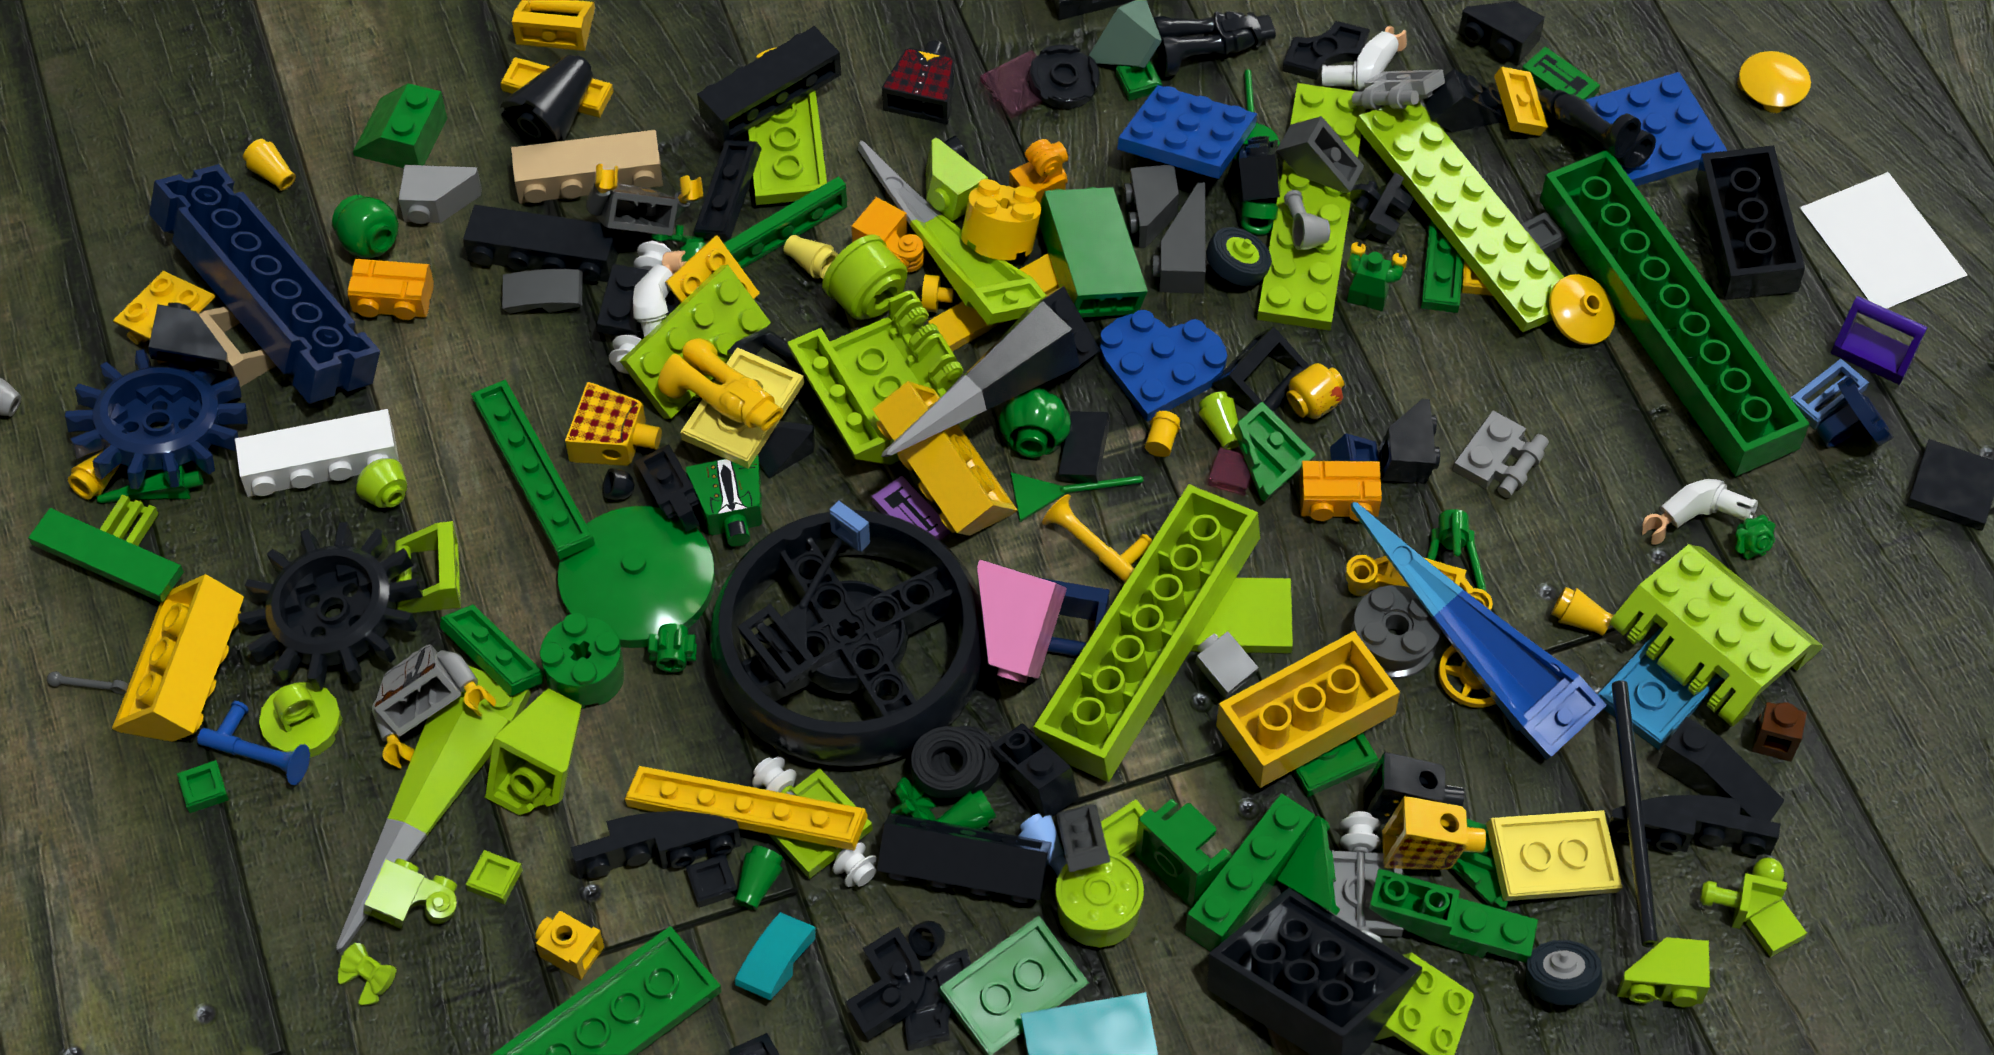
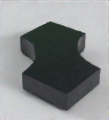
(1339, 44)

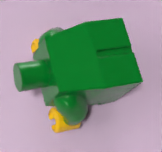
(1372, 276)

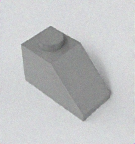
(436, 192)

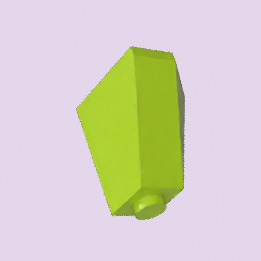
(534, 754)

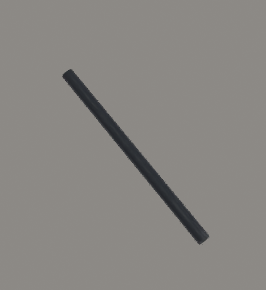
(1634, 814)

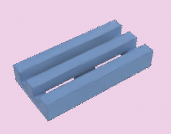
(1837, 404)

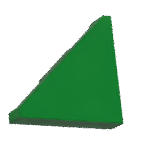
(1312, 868)

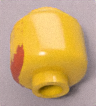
(1315, 391)

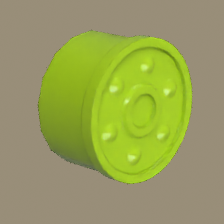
(865, 277)
(1100, 902)

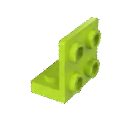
(1430, 1013)

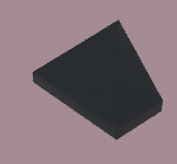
(786, 446)

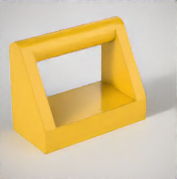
(553, 29)

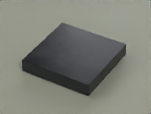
(1954, 485)

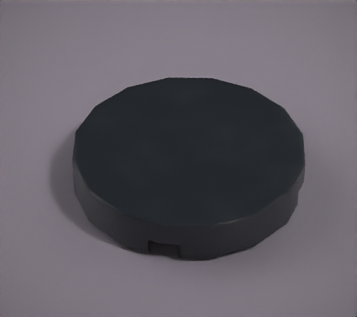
(1063, 76)

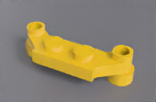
(1369, 574)

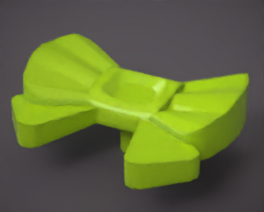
(357, 962)

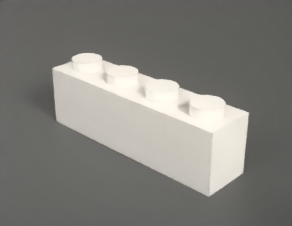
(314, 452)

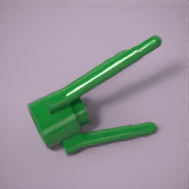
(1454, 534)

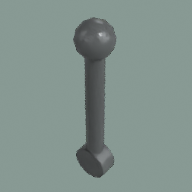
(117, 686)

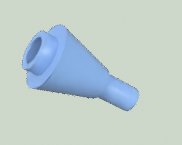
(1045, 830)

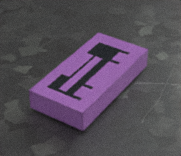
(904, 502)

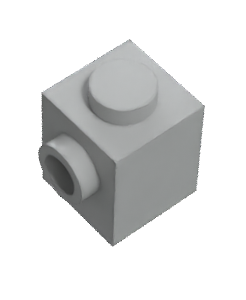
(1225, 663)

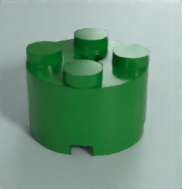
(583, 660)

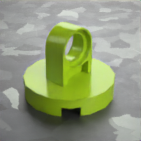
(300, 716)

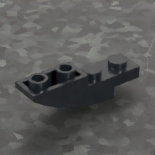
(1712, 820)
(671, 835)

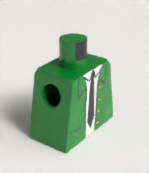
(728, 498)

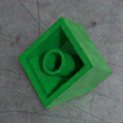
(403, 127)

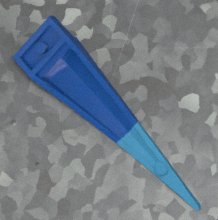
(1525, 681)

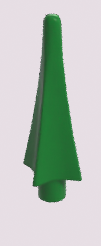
(157, 488)

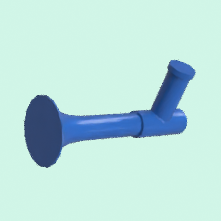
(293, 762)

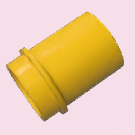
(1162, 433)

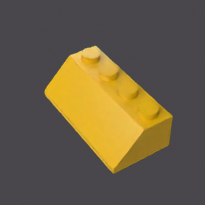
(945, 463)
(180, 661)

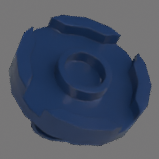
(1853, 418)

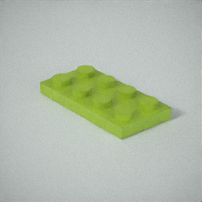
(790, 153)
(716, 312)

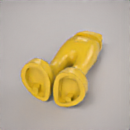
(737, 396)

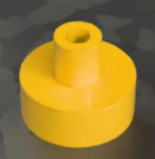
(933, 293)

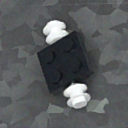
(617, 306)

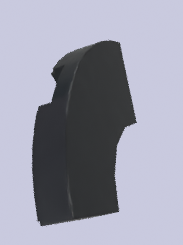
(930, 1019)

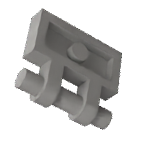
(1398, 88)
(1490, 449)

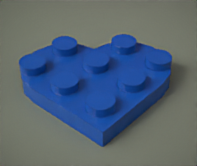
(1159, 363)

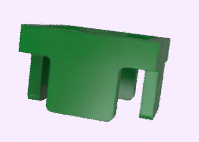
(1171, 846)

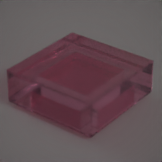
(1230, 472)

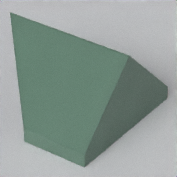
(1128, 37)

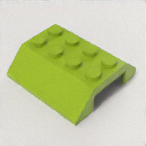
(871, 364)
(1717, 625)

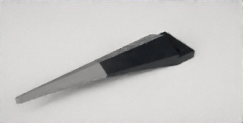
(1034, 350)

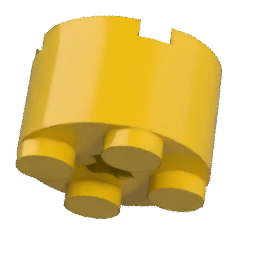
(1001, 220)

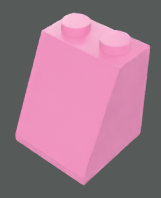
(1017, 619)

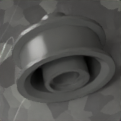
(1400, 610)

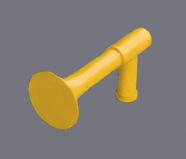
(1121, 564)

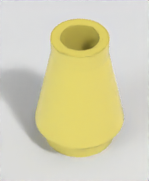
(810, 255)

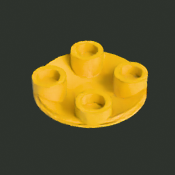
(1774, 80)

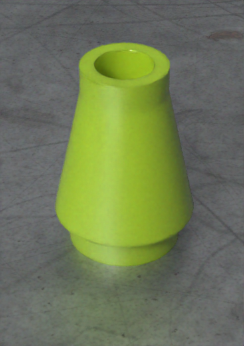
(1220, 417)

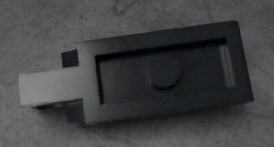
(670, 486)

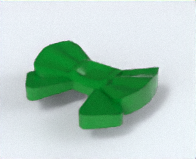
(677, 237)

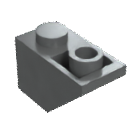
(1153, 200)

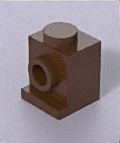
(1780, 721)

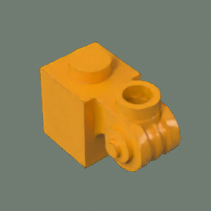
(1043, 170)
(891, 226)

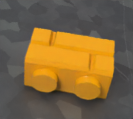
(390, 288)
(1332, 486)

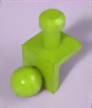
(1754, 893)

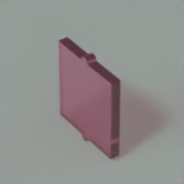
(1011, 85)

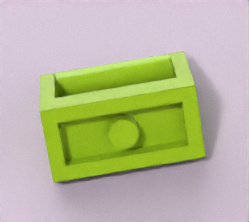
(446, 593)

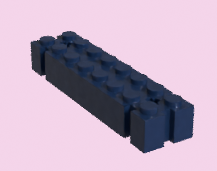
(264, 283)

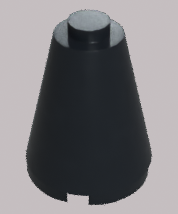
(548, 102)

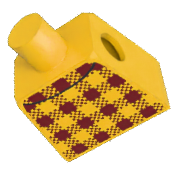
(609, 428)
(1428, 835)

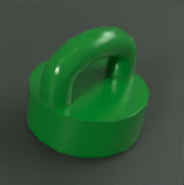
(1258, 210)

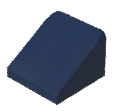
(1354, 449)

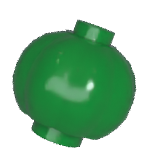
(1034, 423)

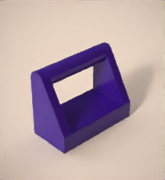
(1874, 350)

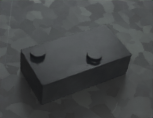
(1750, 222)

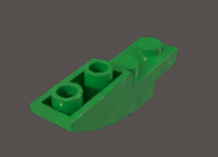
(1450, 921)

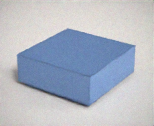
(849, 526)

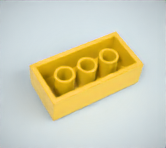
(1307, 709)

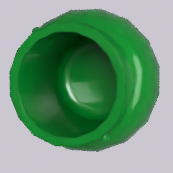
(365, 226)

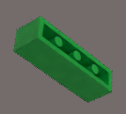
(1248, 874)

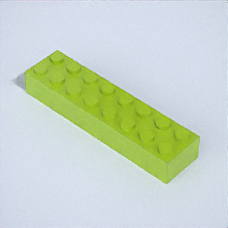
(1148, 632)

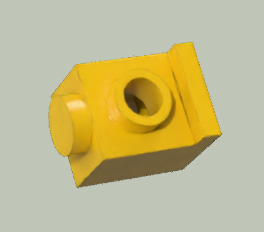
(574, 954)

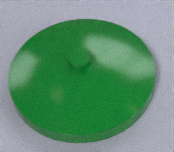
(639, 574)

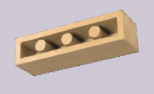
(569, 166)

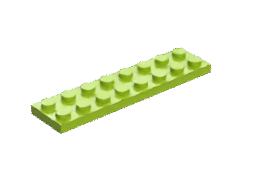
(1465, 210)
(1305, 282)

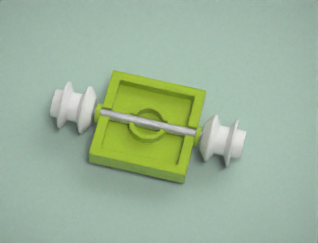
(812, 856)

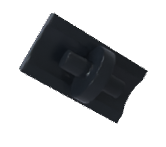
(1376, 202)

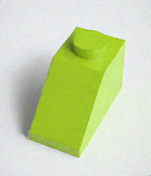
(949, 180)

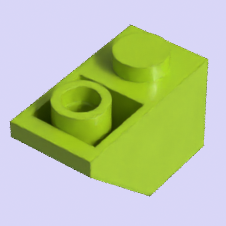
(1669, 972)

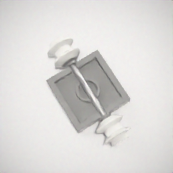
(1357, 874)

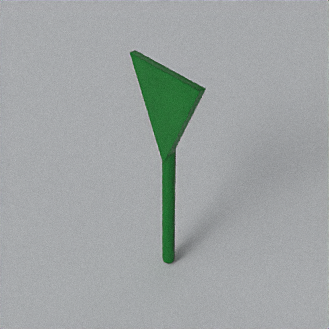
(1036, 494)

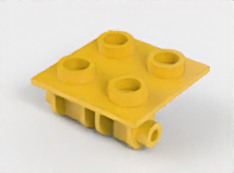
(702, 265)
(164, 289)

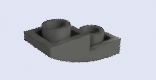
(545, 288)

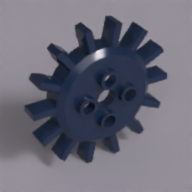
(158, 396)

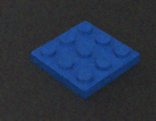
(1672, 116)
(1187, 131)

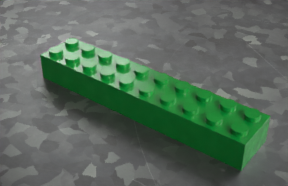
(1674, 313)

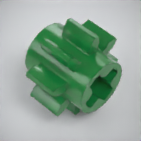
(672, 647)

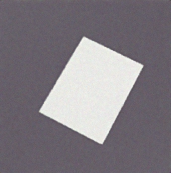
(1883, 241)

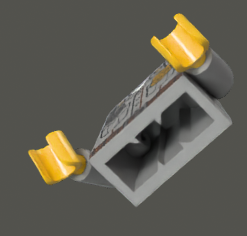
(417, 691)

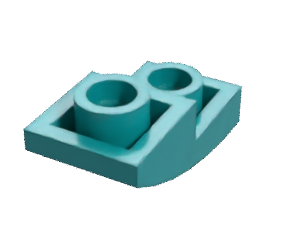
(773, 955)

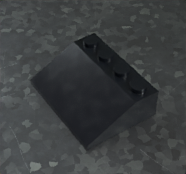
(1311, 976)

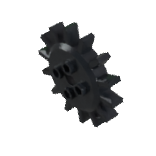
(327, 578)

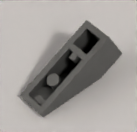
(1182, 250)

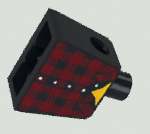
(921, 84)

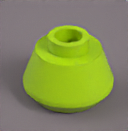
(382, 483)

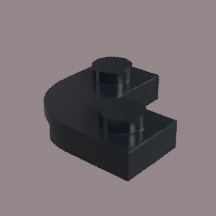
(898, 990)

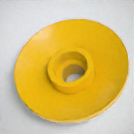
(1582, 309)

